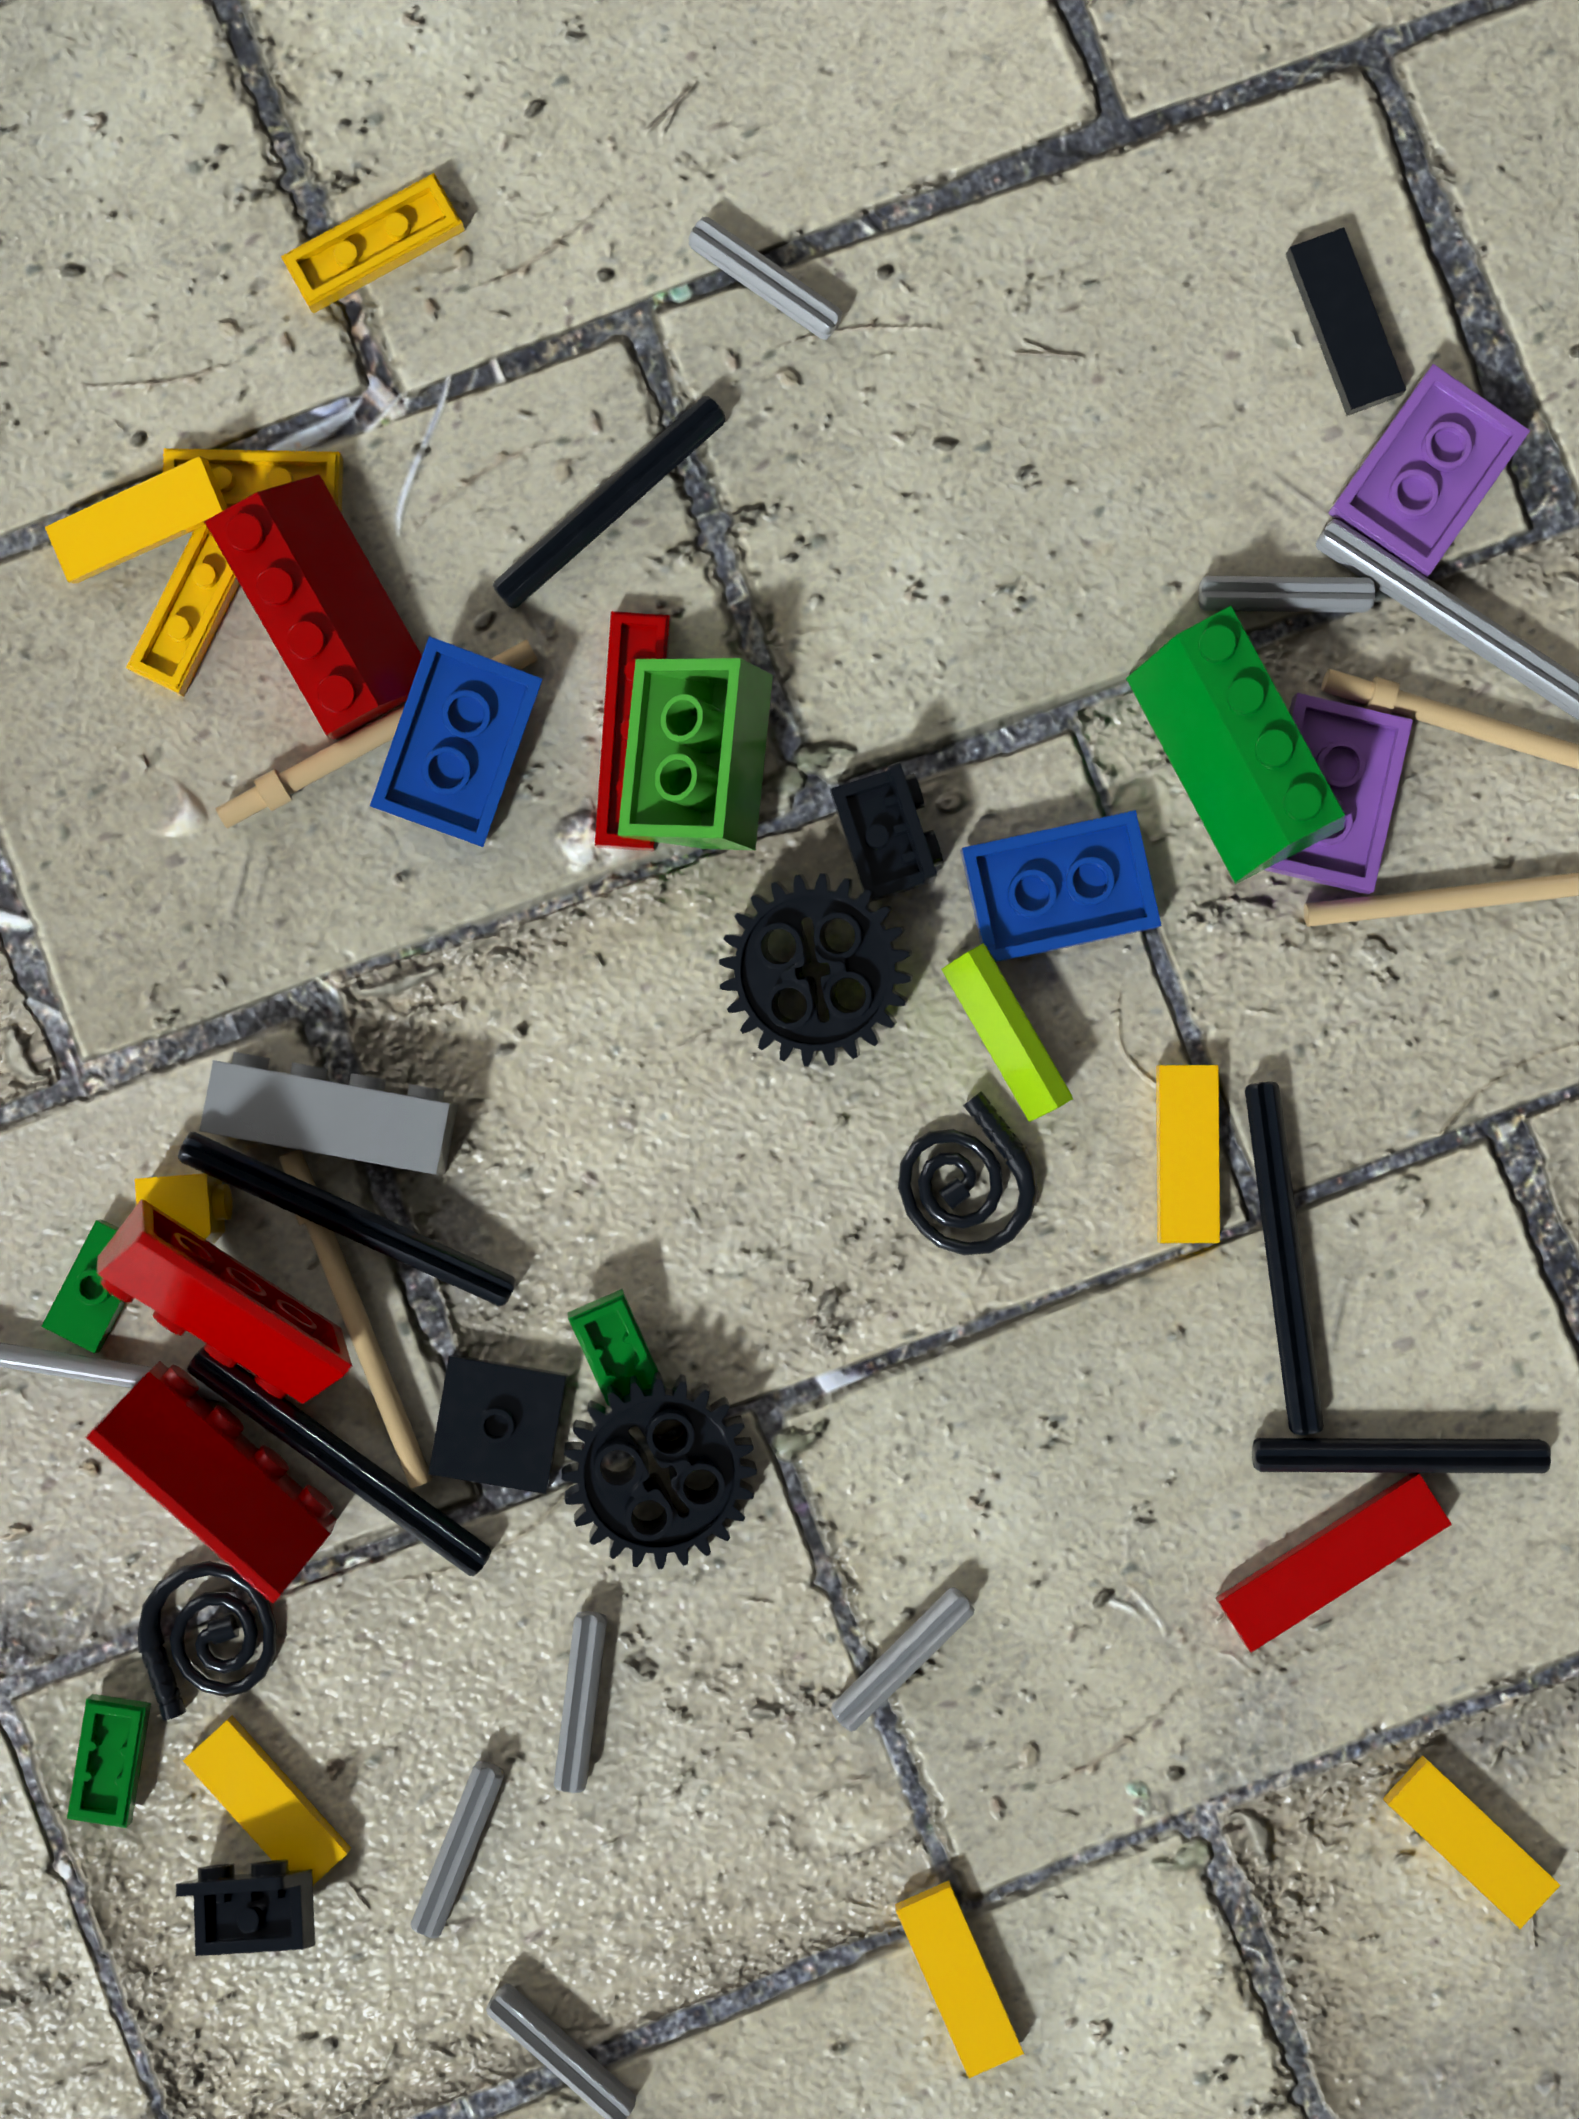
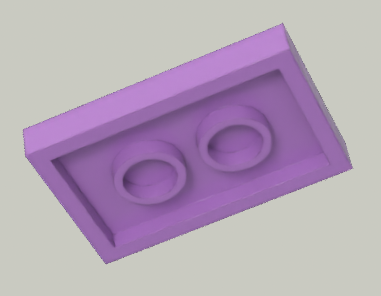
(1429, 471)
(1362, 763)

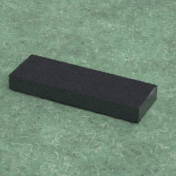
(1345, 321)

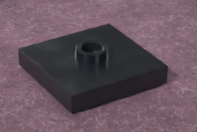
(498, 1424)

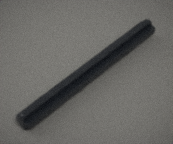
(346, 1218)
(1284, 1258)
(343, 1463)

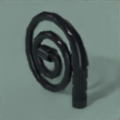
(958, 1190)
(218, 1631)

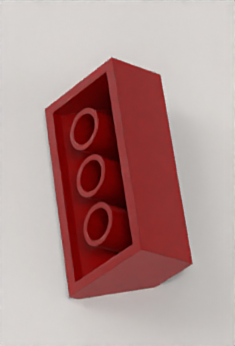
(319, 602)
(222, 1304)
(215, 1479)

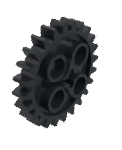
(762, 978)
(612, 1496)

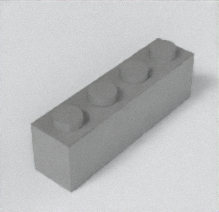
(329, 1116)

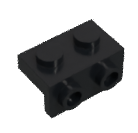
(886, 832)
(251, 1911)

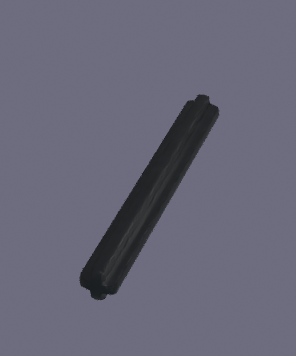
(609, 502)
(1401, 1455)

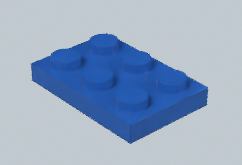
(456, 741)
(1061, 887)

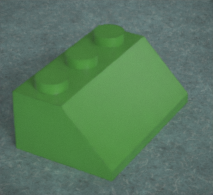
(696, 752)

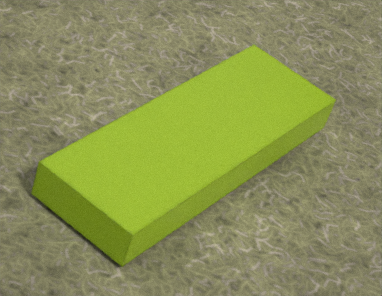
(1007, 1033)

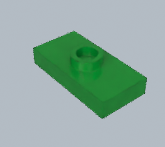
(83, 1307)
(613, 1343)
(109, 1760)

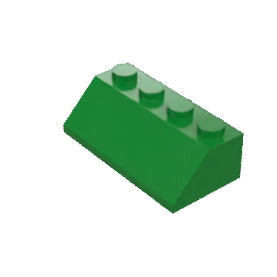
(1235, 746)

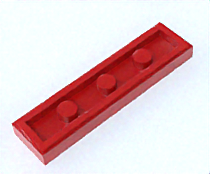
(630, 638)
(1333, 1561)

